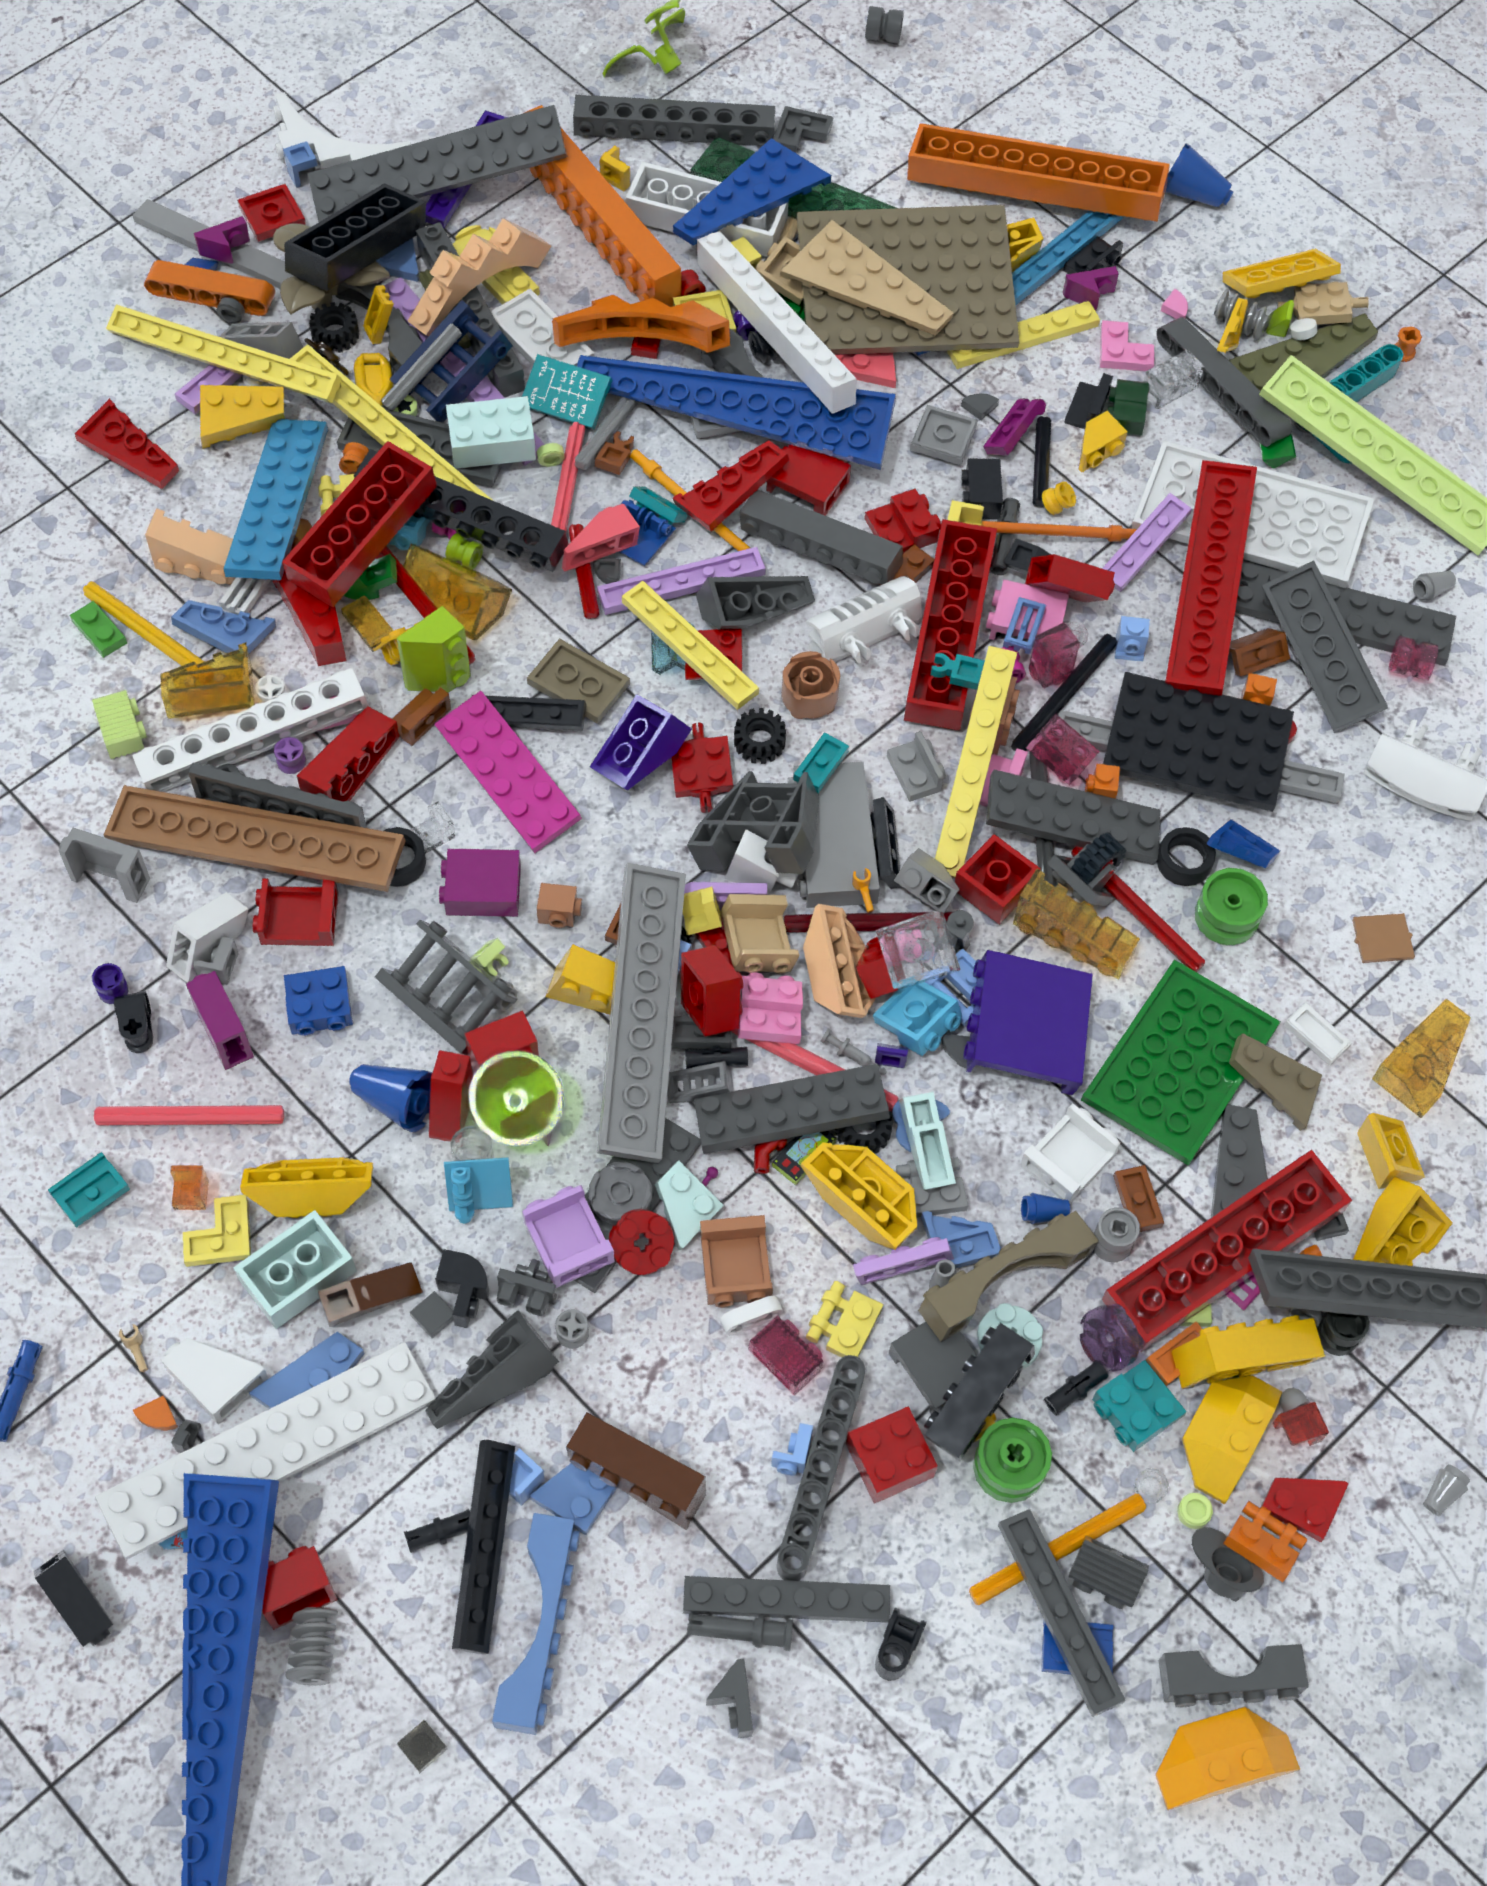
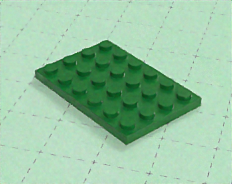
(1173, 1065)

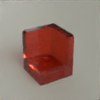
(1302, 1425)

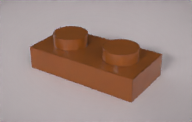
(915, 564)
(1139, 1197)

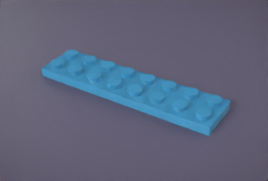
(276, 499)

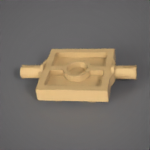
(1326, 302)

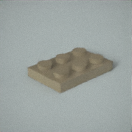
(578, 676)

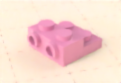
(771, 1009)

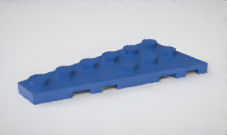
(752, 189)

